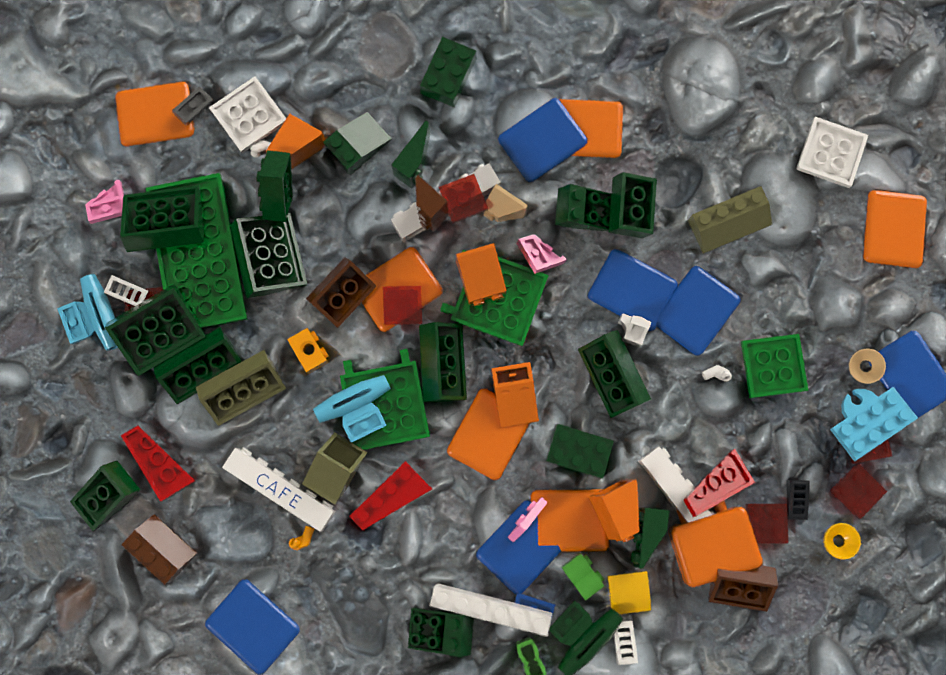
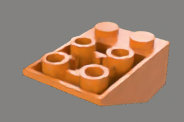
(515, 394)

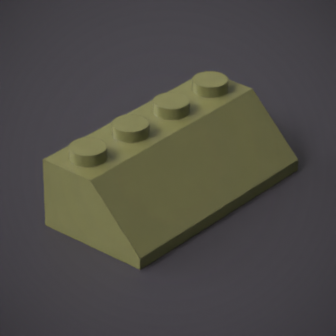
(731, 219)
(240, 388)

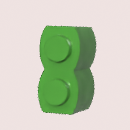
(582, 575)
(529, 656)

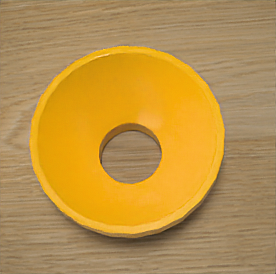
(851, 541)

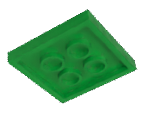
(774, 366)

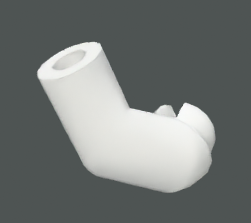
(257, 148)
(718, 372)

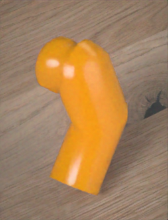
(303, 540)

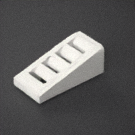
(108, 290)
(625, 660)

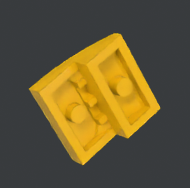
(629, 592)

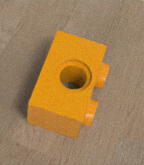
(300, 342)

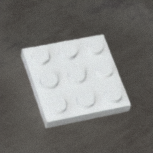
(248, 114)
(832, 152)

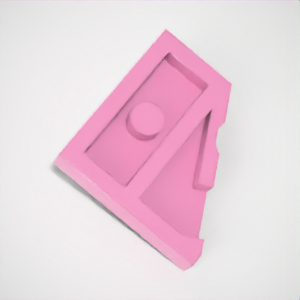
(106, 205)
(539, 254)
(525, 521)

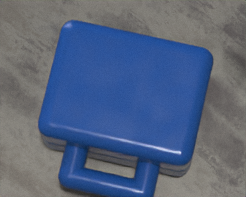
(542, 140)
(632, 287)
(697, 310)
(914, 373)
(518, 561)
(252, 626)

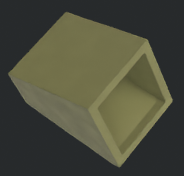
(334, 468)

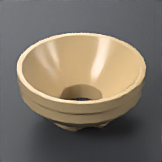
(877, 370)

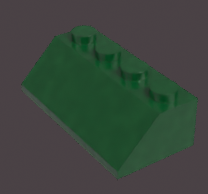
(442, 362)
(196, 365)
(614, 373)

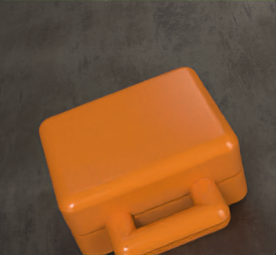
(147, 114)
(601, 125)
(895, 229)
(401, 270)
(482, 441)
(570, 521)
(714, 544)

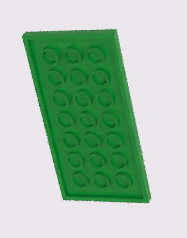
(209, 270)

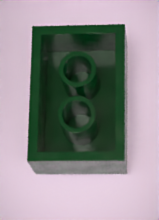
(448, 72)
(275, 185)
(632, 205)
(579, 451)

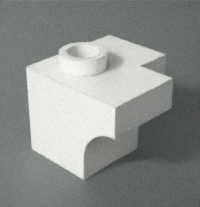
(634, 329)

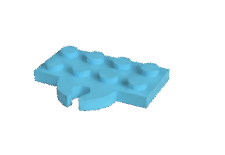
(871, 420)

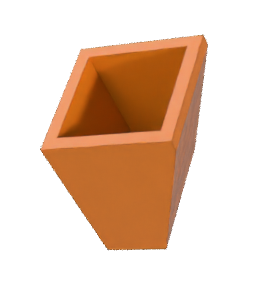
(298, 139)
(481, 274)
(618, 509)

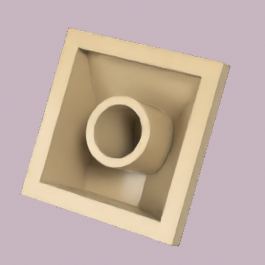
(504, 206)

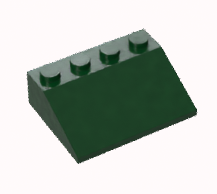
(162, 219)
(267, 255)
(155, 330)

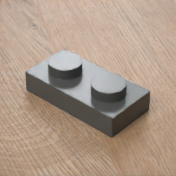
(192, 106)

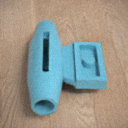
(90, 316)
(355, 406)

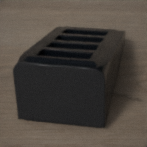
(805, 499)

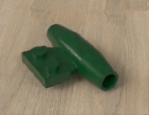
(585, 637)

